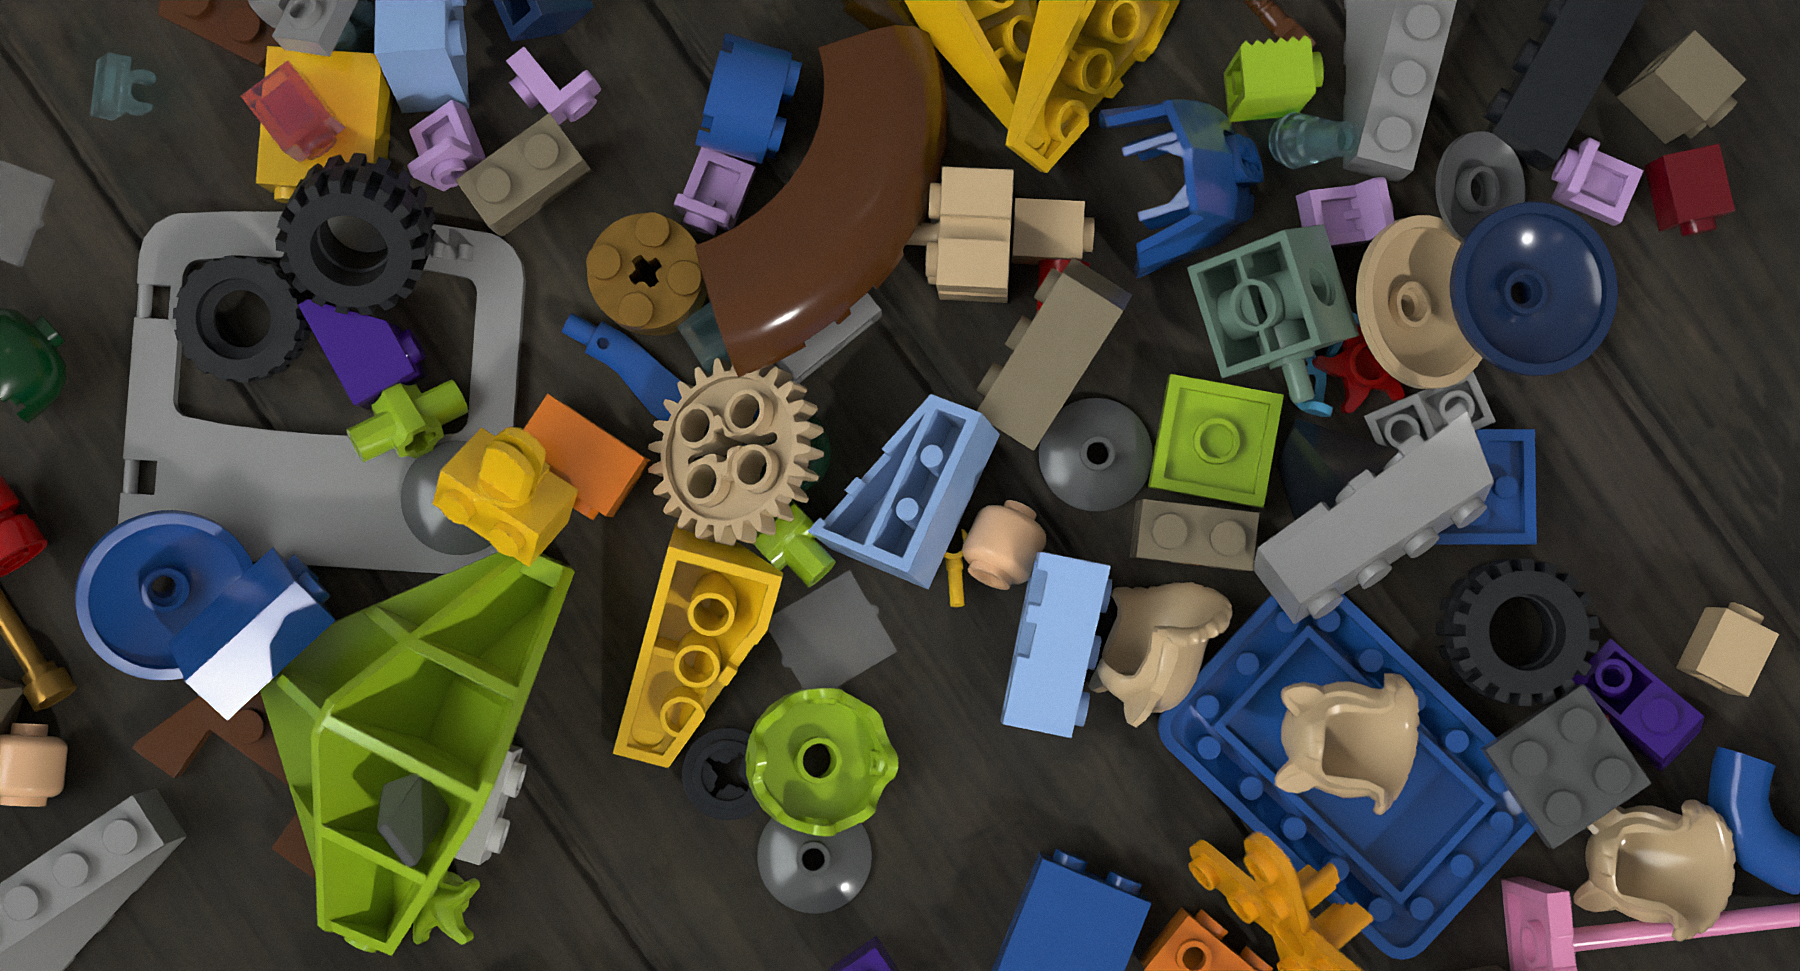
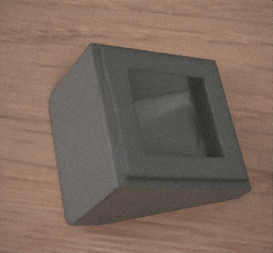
(411, 816)

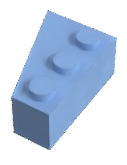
(422, 52)
(914, 494)
(1056, 644)

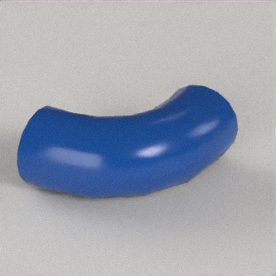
(1741, 796)

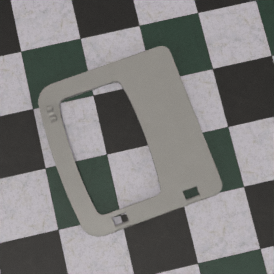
(293, 487)

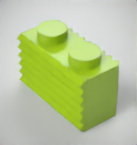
(1271, 79)

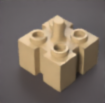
(969, 234)

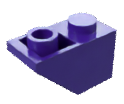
(1640, 705)

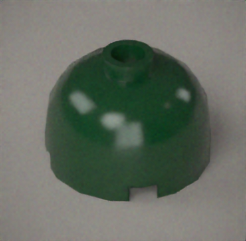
(30, 363)

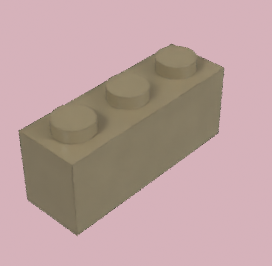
(1051, 351)

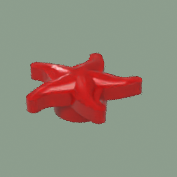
(1359, 373)

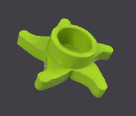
(445, 909)

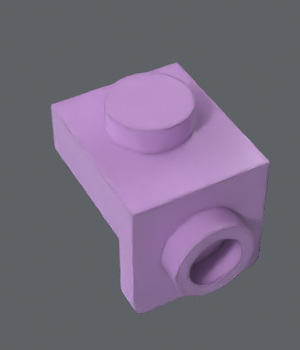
(536, 87)
(445, 146)
(1595, 182)
(715, 192)
(1348, 212)

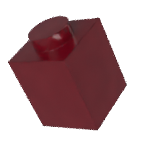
(1690, 190)

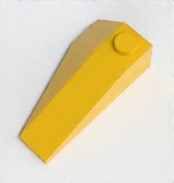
(983, 44)
(1075, 62)
(701, 626)

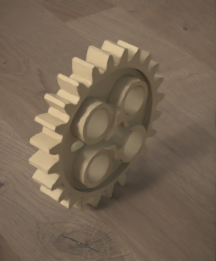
(740, 500)

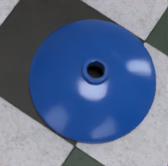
(115, 595)

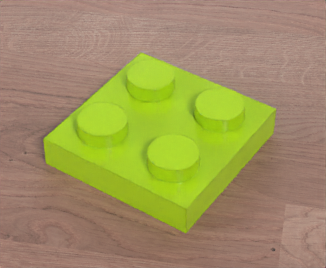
(1215, 441)

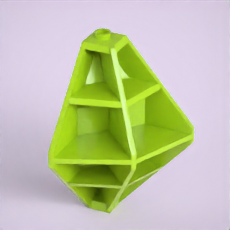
(401, 691)

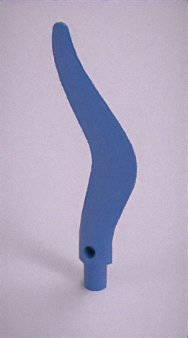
(636, 367)

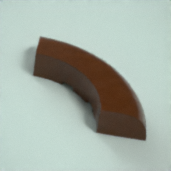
(844, 208)

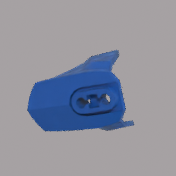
(1217, 178)

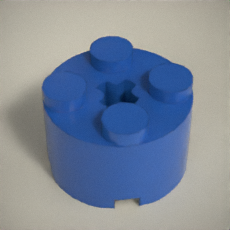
(746, 99)

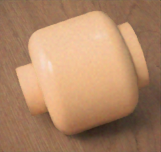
(1003, 544)
(31, 765)

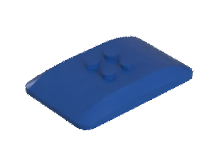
(1403, 866)

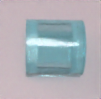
(704, 337)

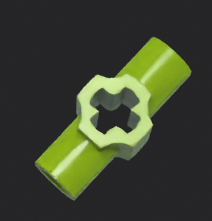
(407, 420)
(796, 548)

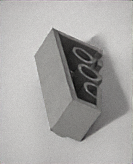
(1390, 79)
(1378, 520)
(79, 884)

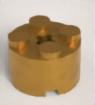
(616, 266)

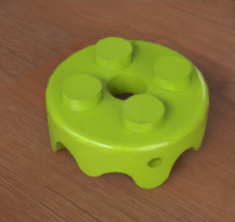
(858, 766)

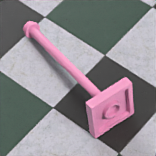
(1544, 936)

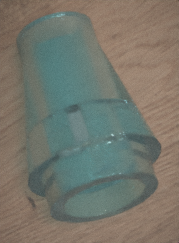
(1308, 139)

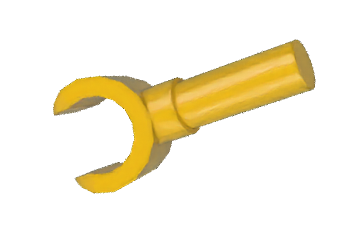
(954, 566)

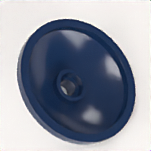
(1563, 282)

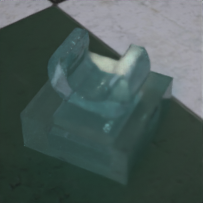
(113, 88)

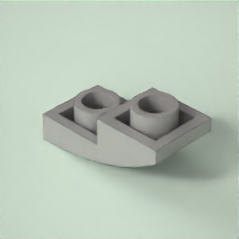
(1424, 411)

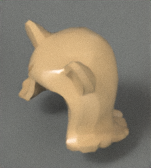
(1158, 645)
(1349, 739)
(1660, 866)

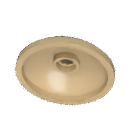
(1408, 305)

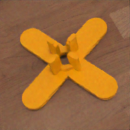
(1282, 903)

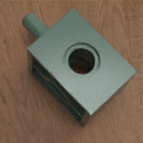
(1274, 305)

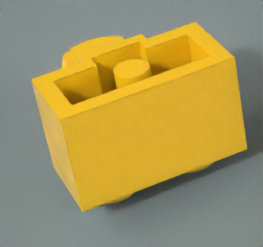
(506, 493)

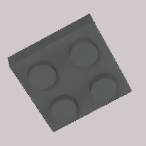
(1565, 766)

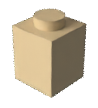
(1049, 230)
(1728, 649)

